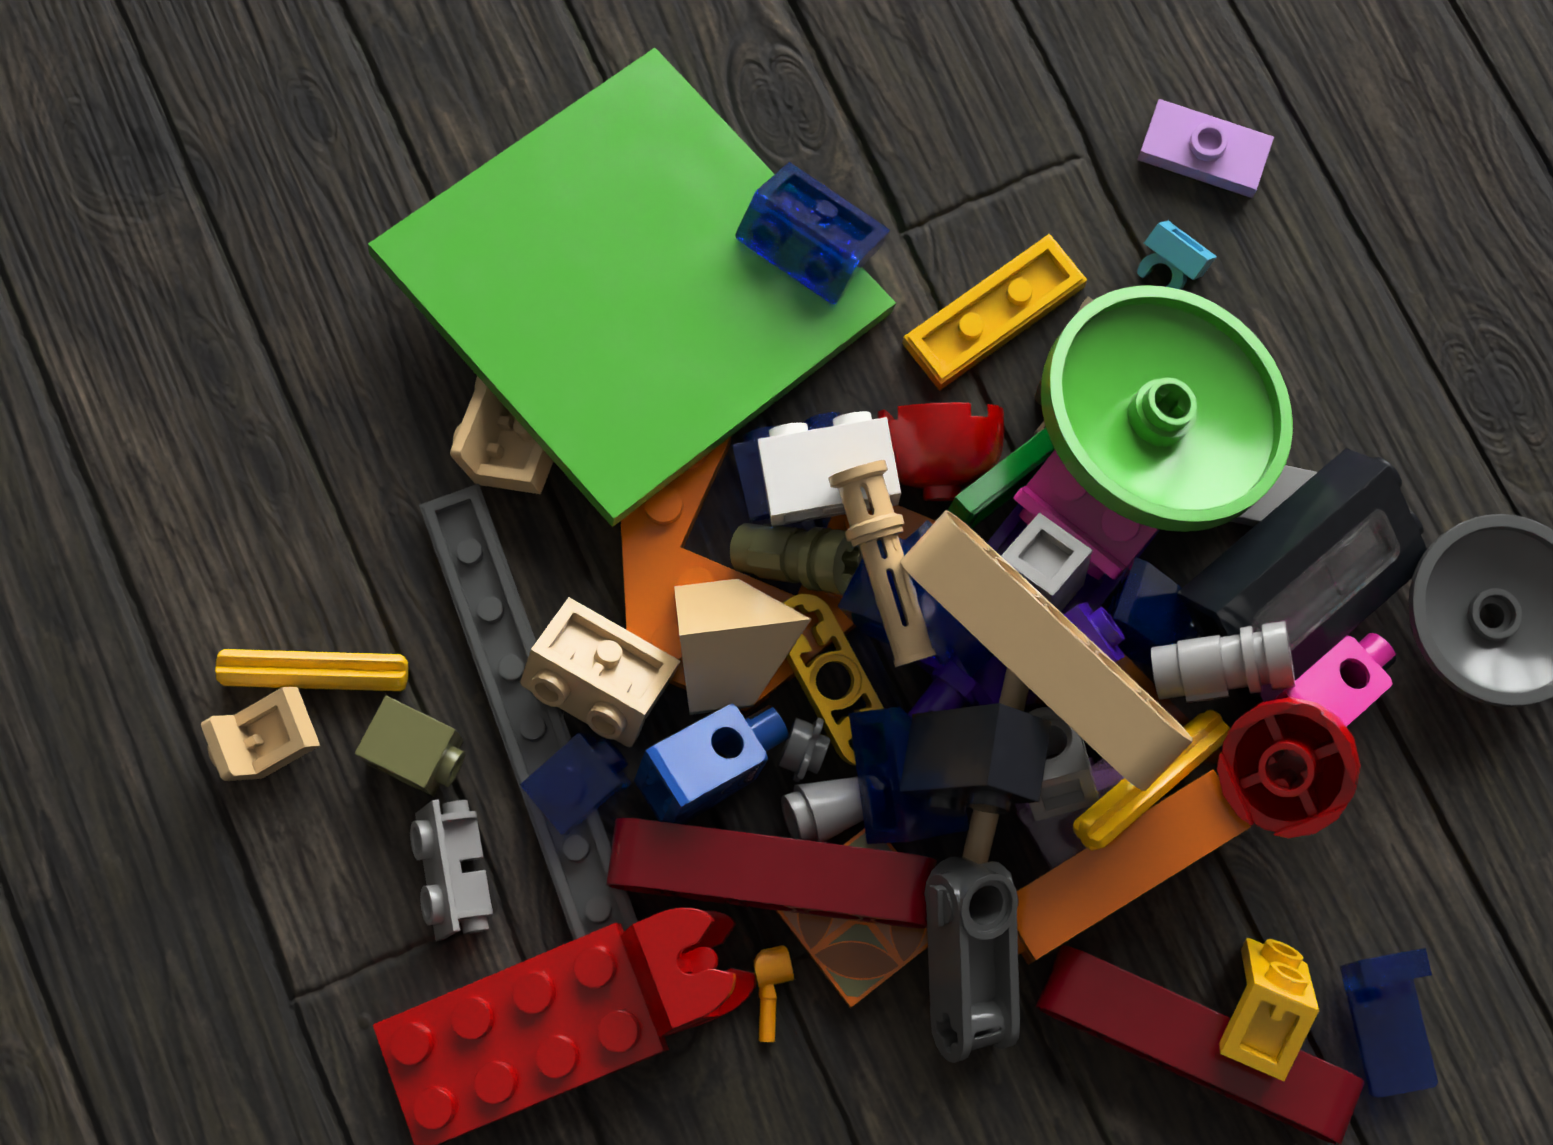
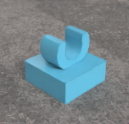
(1178, 252)

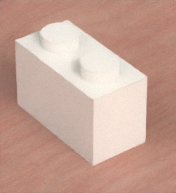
(801, 460)

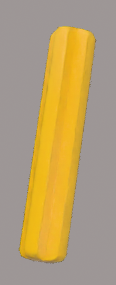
(311, 670)
(1127, 803)

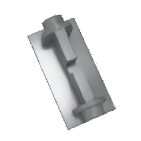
(450, 894)

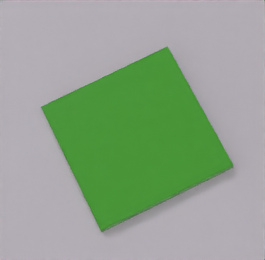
(609, 286)

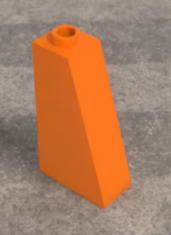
(1134, 862)

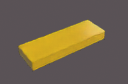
(994, 312)

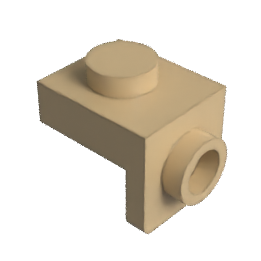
(260, 736)

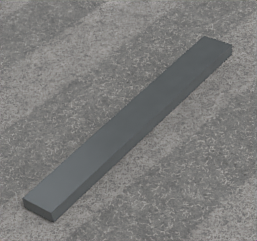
(530, 730)

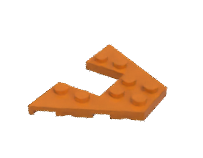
(657, 562)

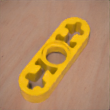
(823, 631)

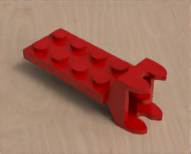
(557, 1021)

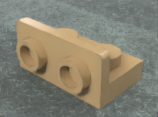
(598, 672)

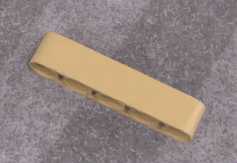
(1046, 651)

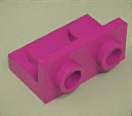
(1072, 508)

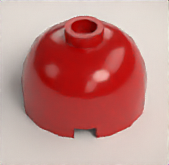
(944, 446)
(1289, 767)

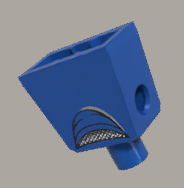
(687, 775)

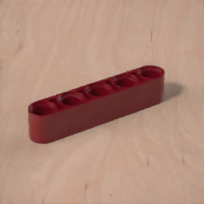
(769, 872)
(1186, 1041)

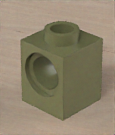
(411, 747)

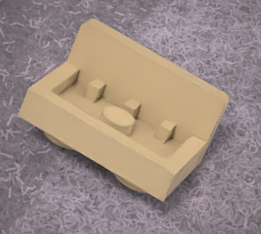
(497, 447)

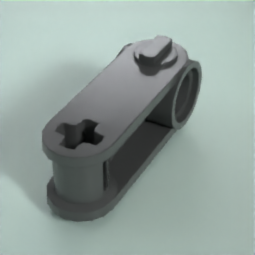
(972, 957)

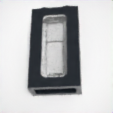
(1314, 562)

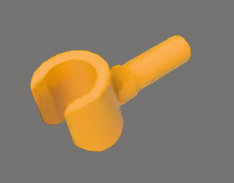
(771, 968)

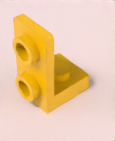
(1272, 1010)

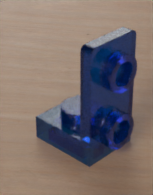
(1390, 1022)

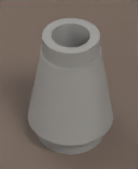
(822, 809)

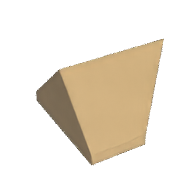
(732, 642)

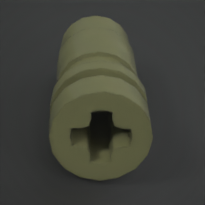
(793, 555)

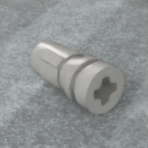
(1215, 664)

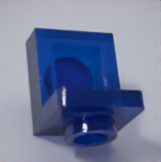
(577, 780)

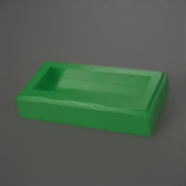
(1002, 481)

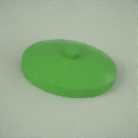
(1166, 408)

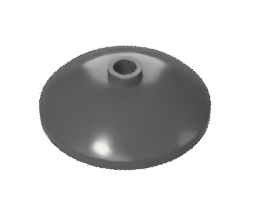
(1496, 566)

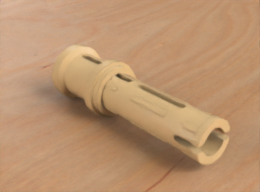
(907, 642)

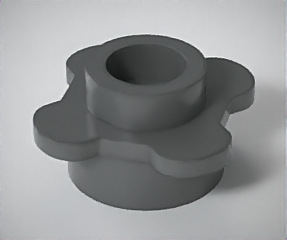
(804, 748)

